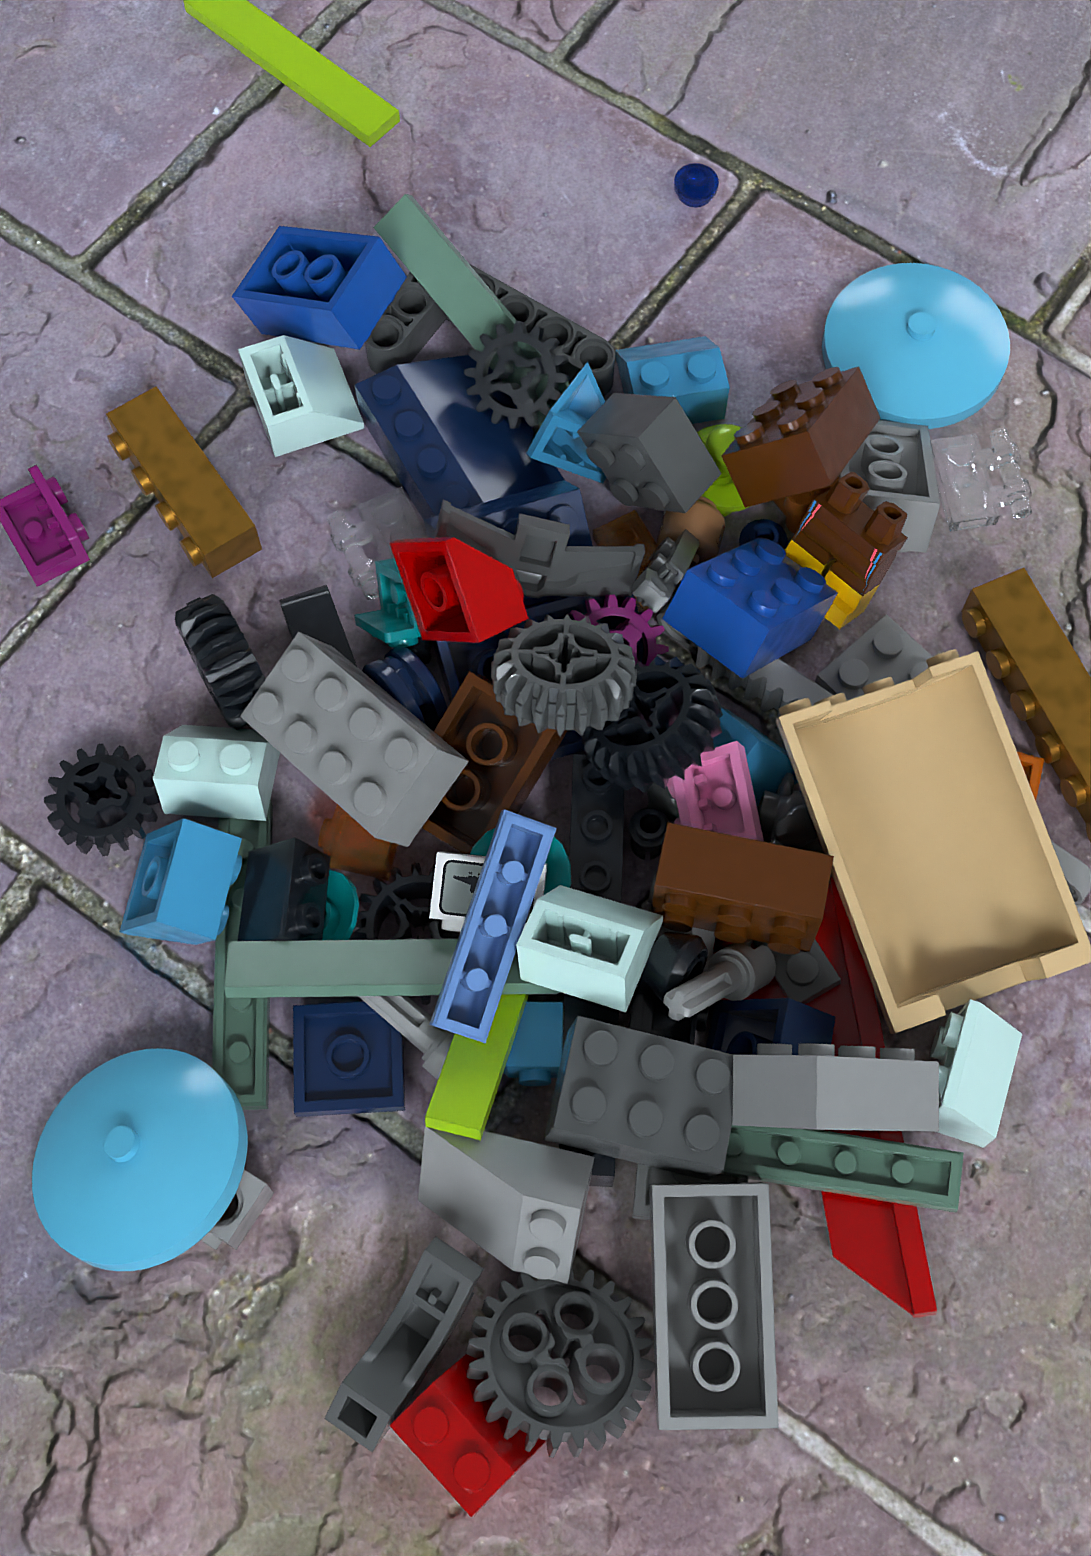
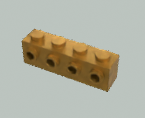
(184, 483)

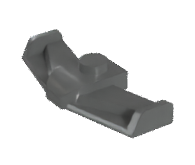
(542, 557)

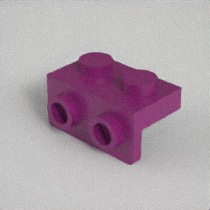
(41, 530)

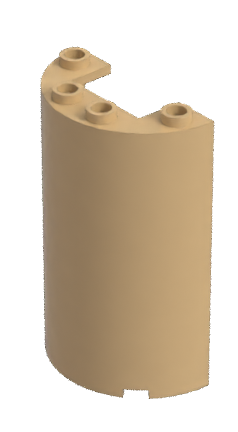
(934, 839)

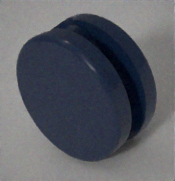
(410, 684)

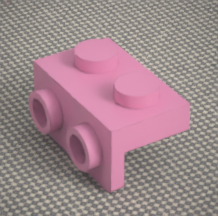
(718, 794)

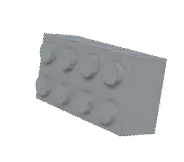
(353, 740)
(713, 1306)

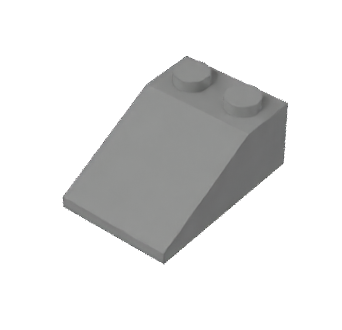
(900, 470)
(509, 1197)

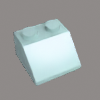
(215, 772)

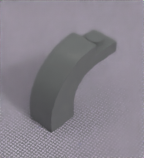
(406, 1345)

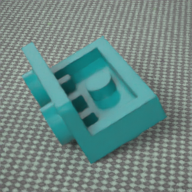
(395, 620)

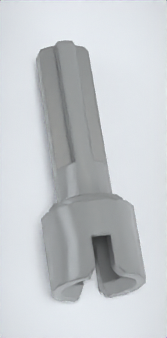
(731, 975)
(414, 1025)

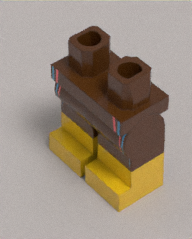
(848, 544)

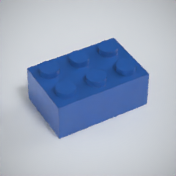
(320, 286)
(750, 605)

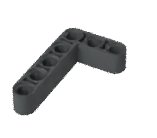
(411, 332)

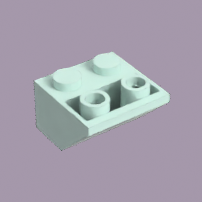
(299, 393)
(587, 946)
(975, 1072)

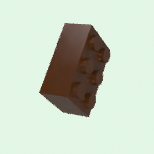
(801, 436)
(500, 769)
(741, 888)

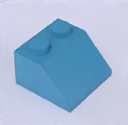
(679, 369)
(182, 884)

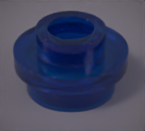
(694, 193)

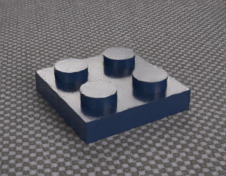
(346, 1061)

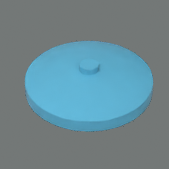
(922, 341)
(139, 1160)

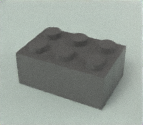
(643, 1099)

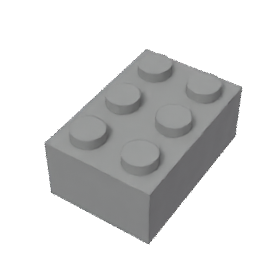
(835, 1091)

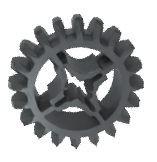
(563, 674)

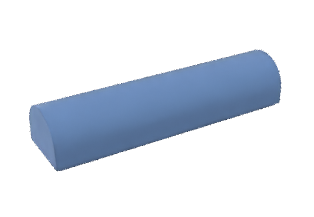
(493, 926)

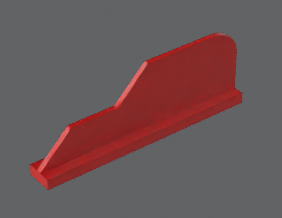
(866, 1235)

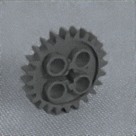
(513, 1374)

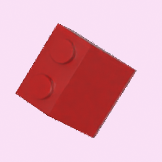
(457, 589)
(458, 1443)

